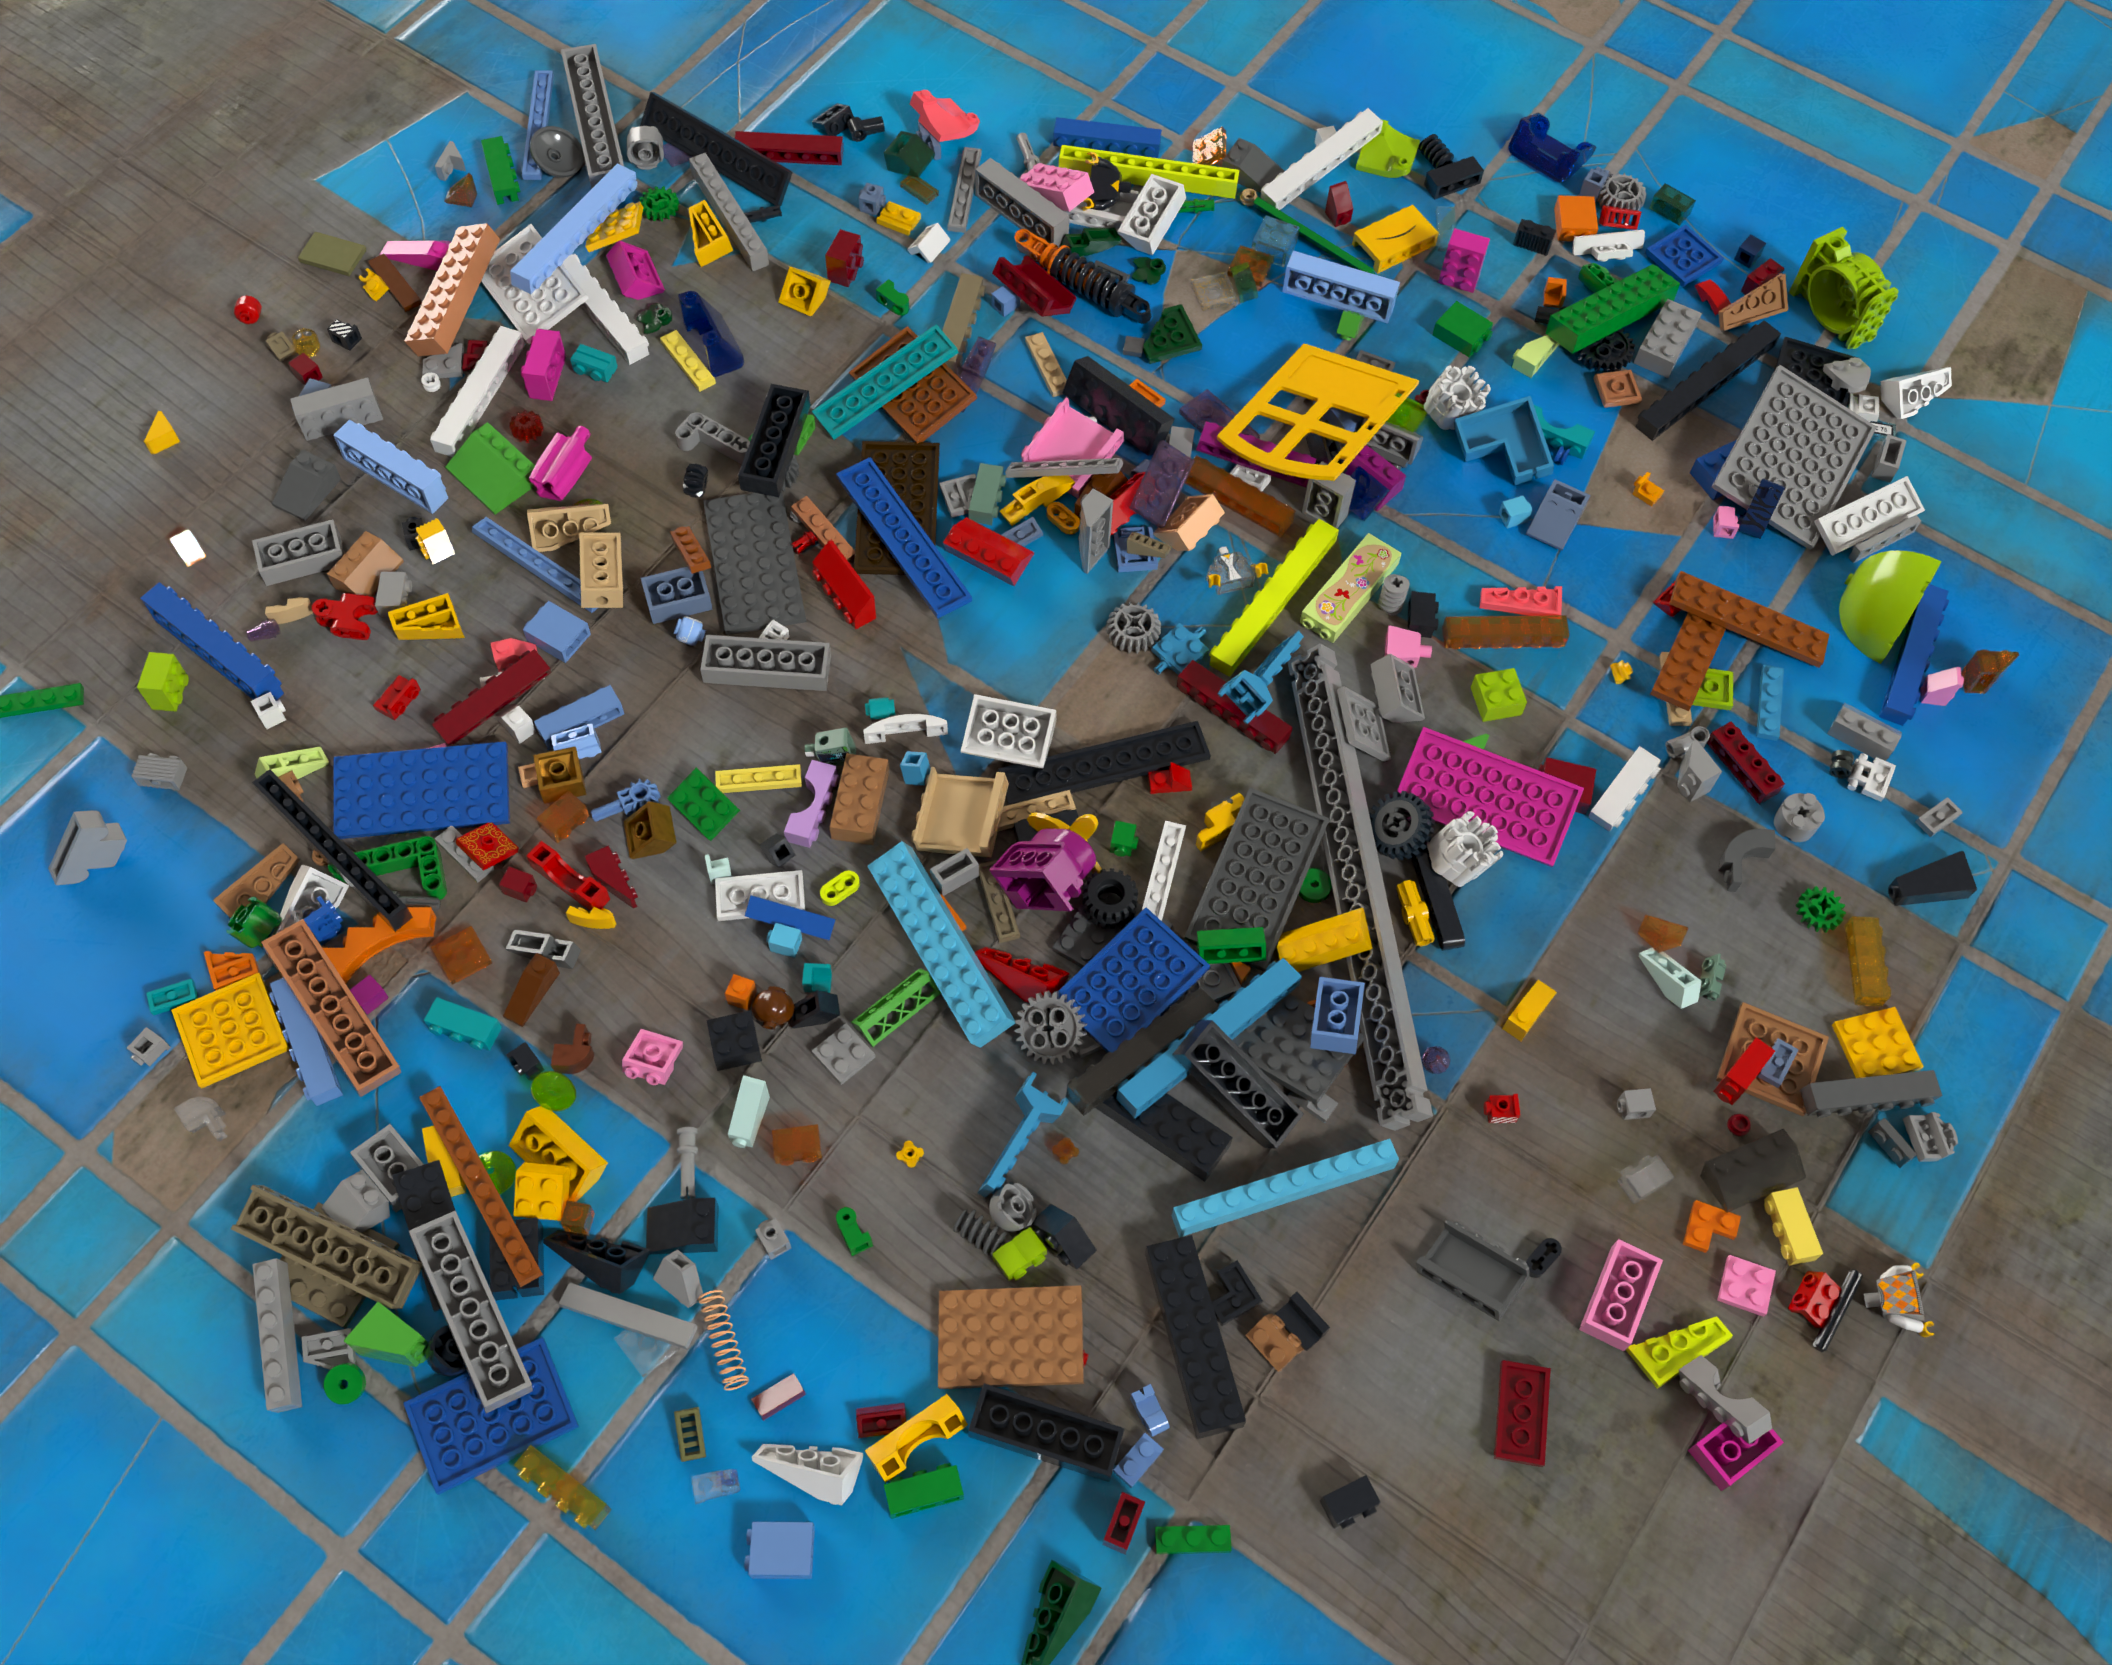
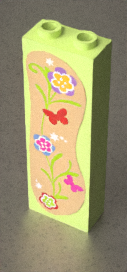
(1350, 588)

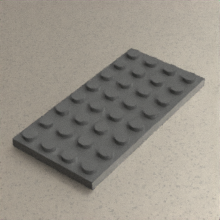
(753, 562)
(1260, 870)

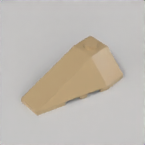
(561, 525)

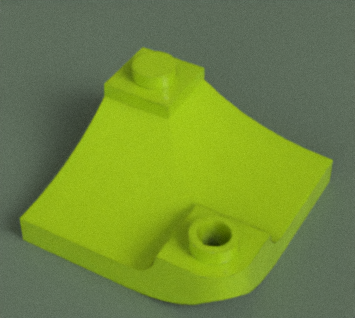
(1388, 153)

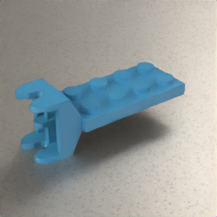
(1250, 690)
(1036, 1108)

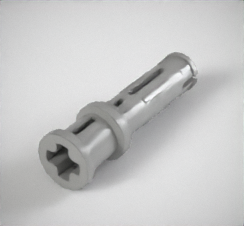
(1030, 158)
(687, 1151)

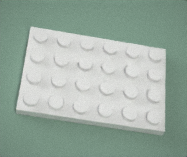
(543, 307)

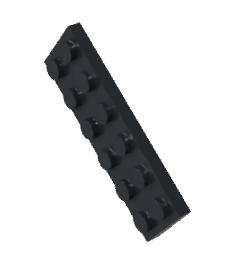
(423, 1199)

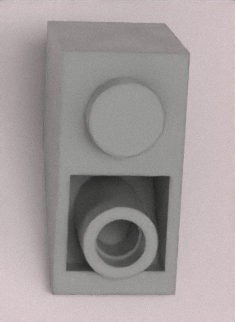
(679, 1278)

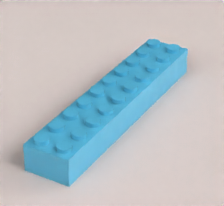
(941, 945)

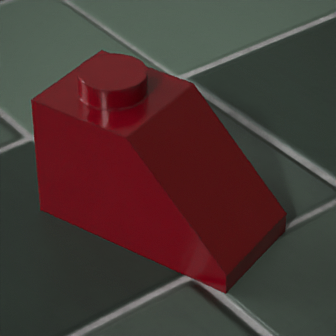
(1339, 204)

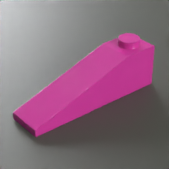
(418, 253)

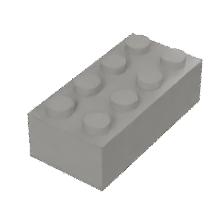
(1667, 338)
(329, 409)
(298, 552)

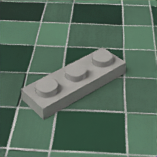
(447, 841)

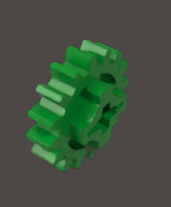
(659, 203)
(1820, 910)

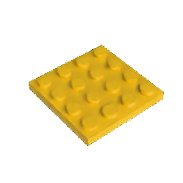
(230, 1030)

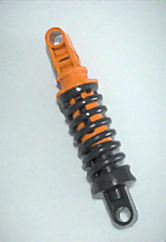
(1084, 277)

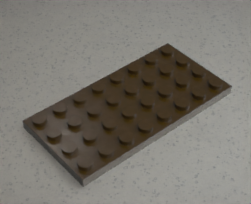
(914, 476)

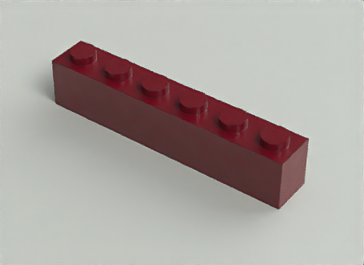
(795, 147)
(1204, 688)
(491, 698)

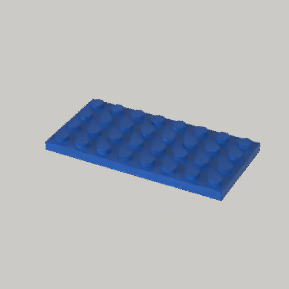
(421, 790)

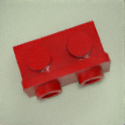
(397, 697)

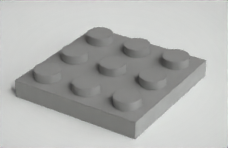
(1363, 724)

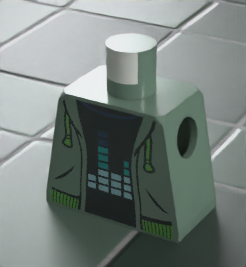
(832, 746)

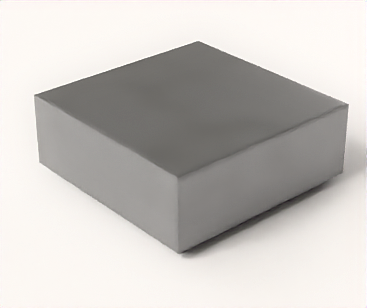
(1133, 346)

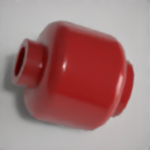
(247, 309)

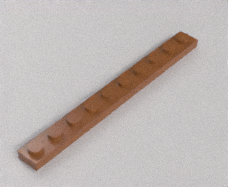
(481, 1187)

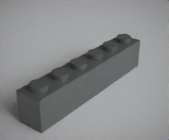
(1871, 1093)

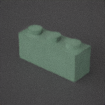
(987, 494)

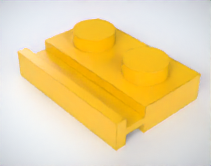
(898, 218)

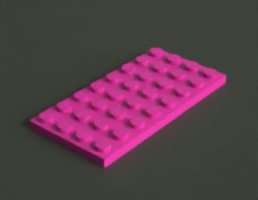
(1519, 801)

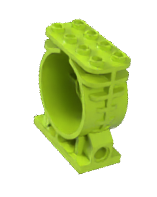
(1844, 289)

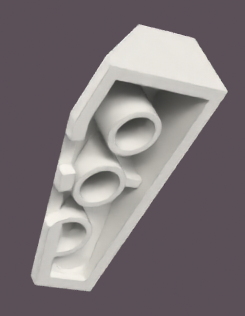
(1911, 392)
(819, 1473)

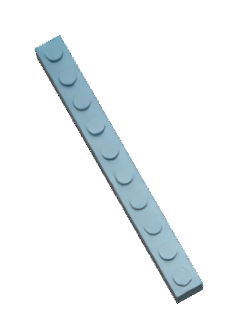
(1284, 1187)

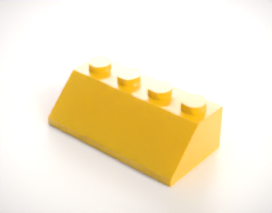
(1325, 940)
(550, 1141)

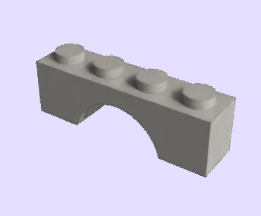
(1744, 1416)

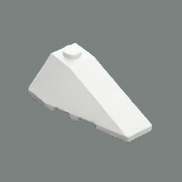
(303, 893)

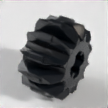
(695, 480)

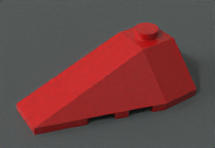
(1021, 975)

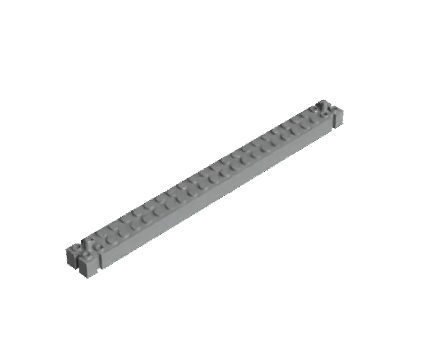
(1358, 883)

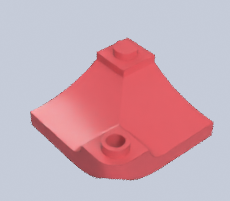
(943, 116)

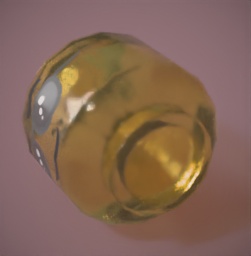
(306, 342)

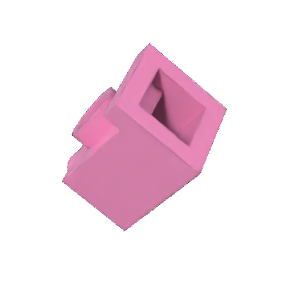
(1725, 522)

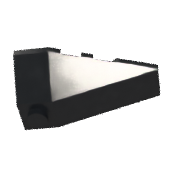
(604, 1263)

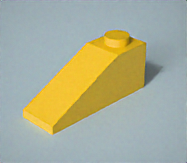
(1529, 1010)

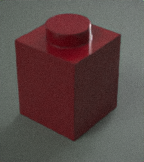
(305, 369)
(518, 884)

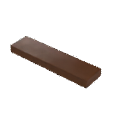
(394, 280)

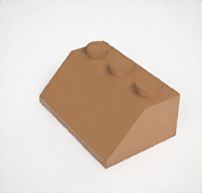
(362, 564)

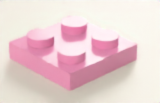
(1746, 1285)

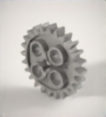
(1070, 1026)

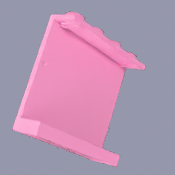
(1072, 437)

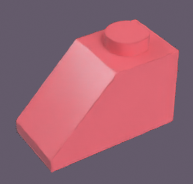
(509, 651)

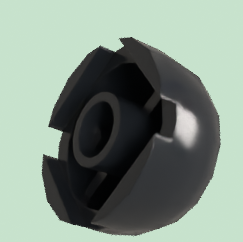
(443, 1354)

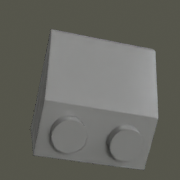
(1697, 772)
(357, 1203)

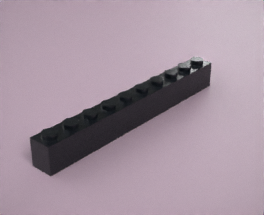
(1707, 380)
(333, 850)

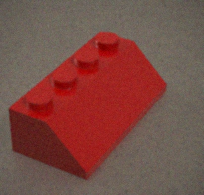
(988, 550)
(844, 586)

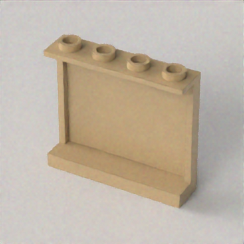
(960, 813)

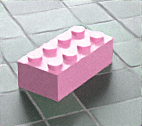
(1059, 185)
(1621, 1295)

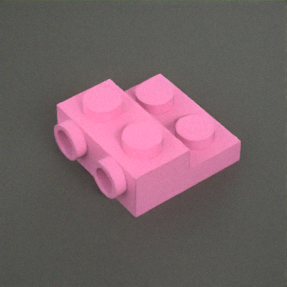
(651, 1057)

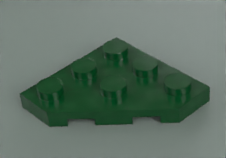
(1171, 336)

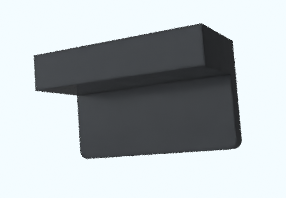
(1303, 1321)

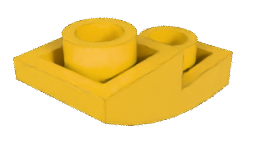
(595, 919)

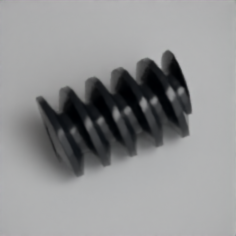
(1435, 151)

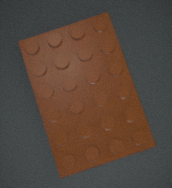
(926, 403)

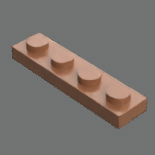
(820, 526)

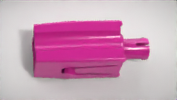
(561, 464)

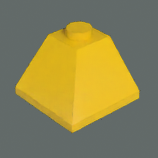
(803, 291)

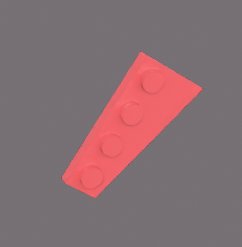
(1522, 601)

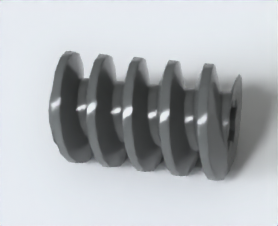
(979, 1232)

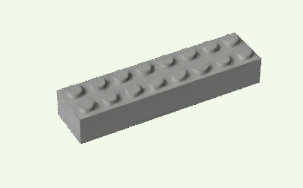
(471, 1311)

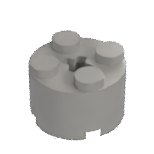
(645, 147)
(1799, 817)

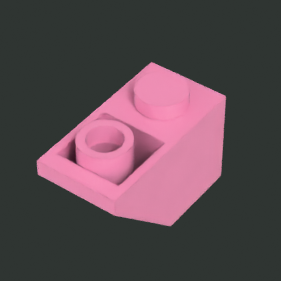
(1941, 686)

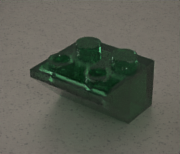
(908, 155)

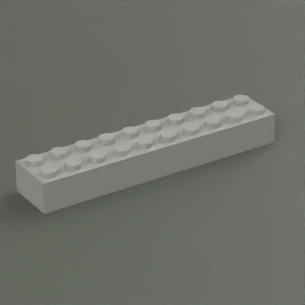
(592, 111)

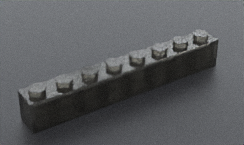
(1103, 1079)

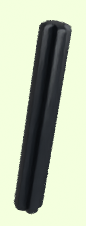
(1829, 1329)

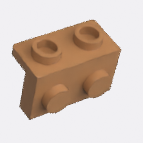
(1275, 1341)

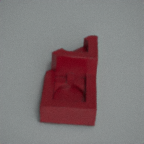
(474, 353)

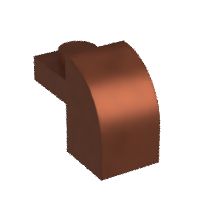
(575, 1057)

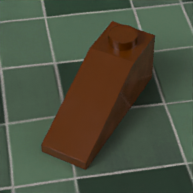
(531, 989)

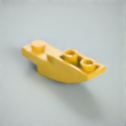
(1041, 491)

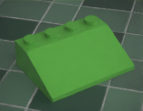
(491, 468)

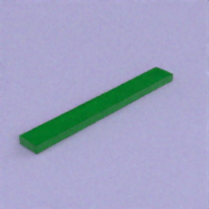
(1313, 237)

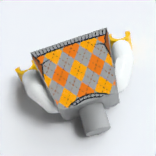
(1900, 1299)

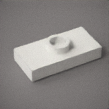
(1251, 476)

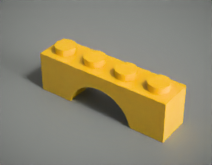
(936, 1421)

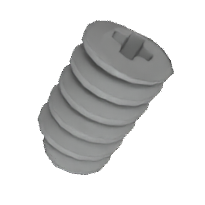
(1393, 594)

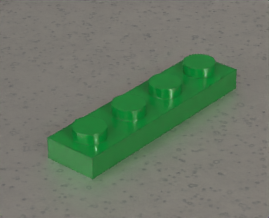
(41, 700)

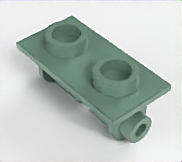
(1712, 969)

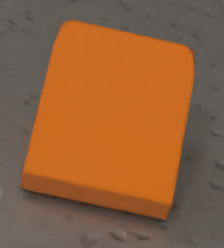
(1240, 970)

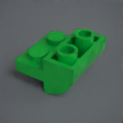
(1596, 277)

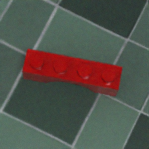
(557, 871)

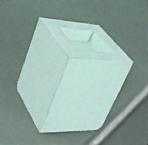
(717, 868)

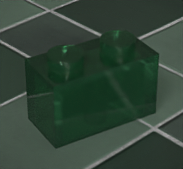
(1672, 204)

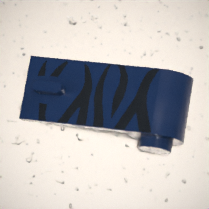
(1760, 509)

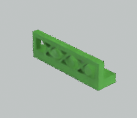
(893, 999)

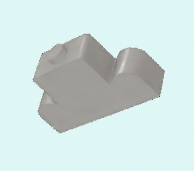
(85, 846)

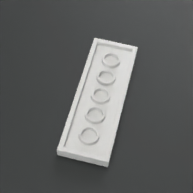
(1869, 515)

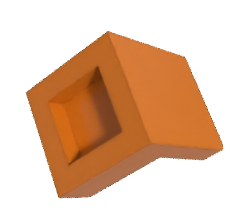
(1555, 292)

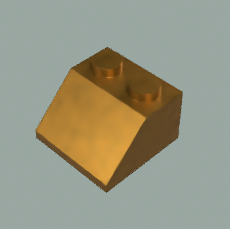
(558, 773)
(649, 830)

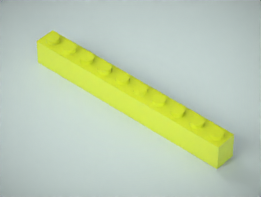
(1138, 169)
(1273, 598)

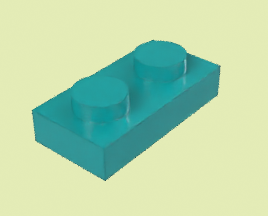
(171, 996)

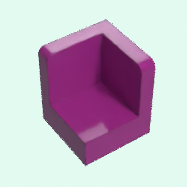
(369, 994)

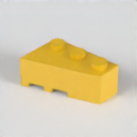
(708, 235)
(427, 620)

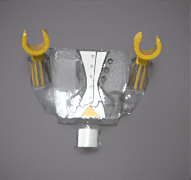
(1233, 571)

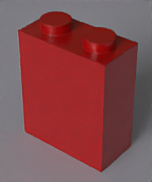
(1744, 1071)

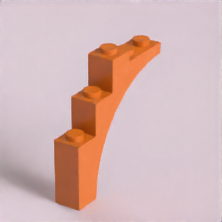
(365, 942)

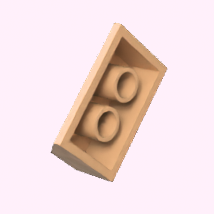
(1190, 522)

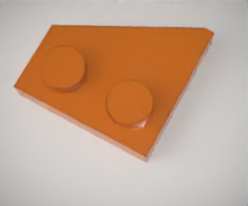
(230, 967)

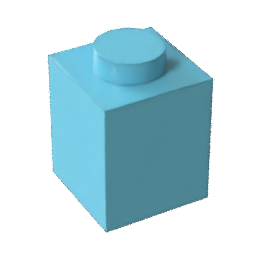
(1515, 511)
(784, 940)

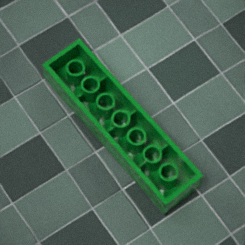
(1612, 308)

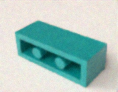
(462, 1024)

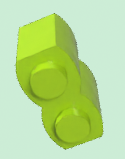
(1020, 1254)

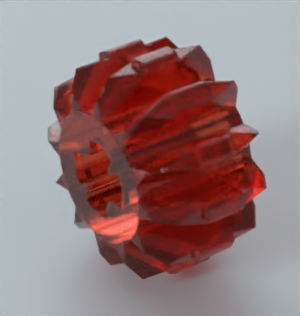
(526, 426)

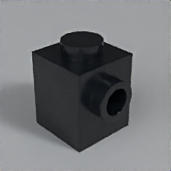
(777, 850)

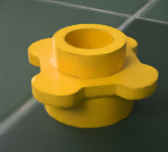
(911, 1160)

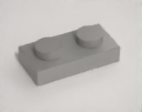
(1939, 817)

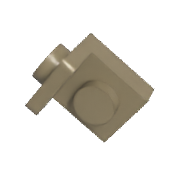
(280, 346)

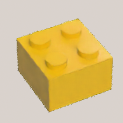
(541, 1191)

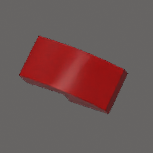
(1712, 292)

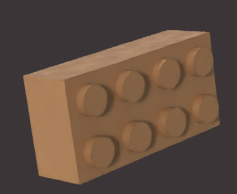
(859, 799)

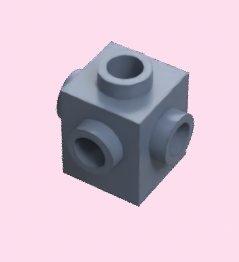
(871, 195)

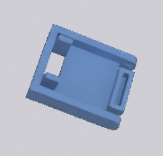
(1123, 557)

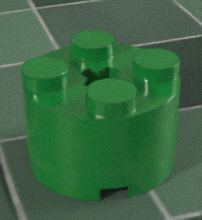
(253, 923)

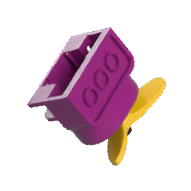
(1050, 866)

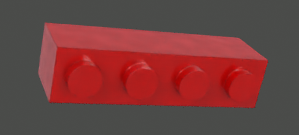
(1122, 500)

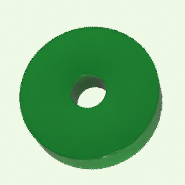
(1317, 894)
(333, 1383)

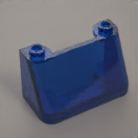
(1544, 152)
(720, 345)

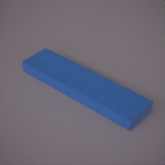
(774, 912)

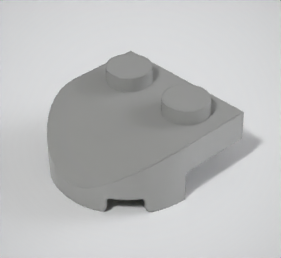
(1848, 374)
(1930, 1136)

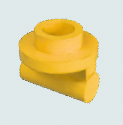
(1621, 671)

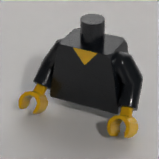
(1106, 184)

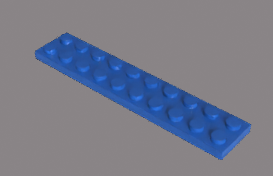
(904, 538)

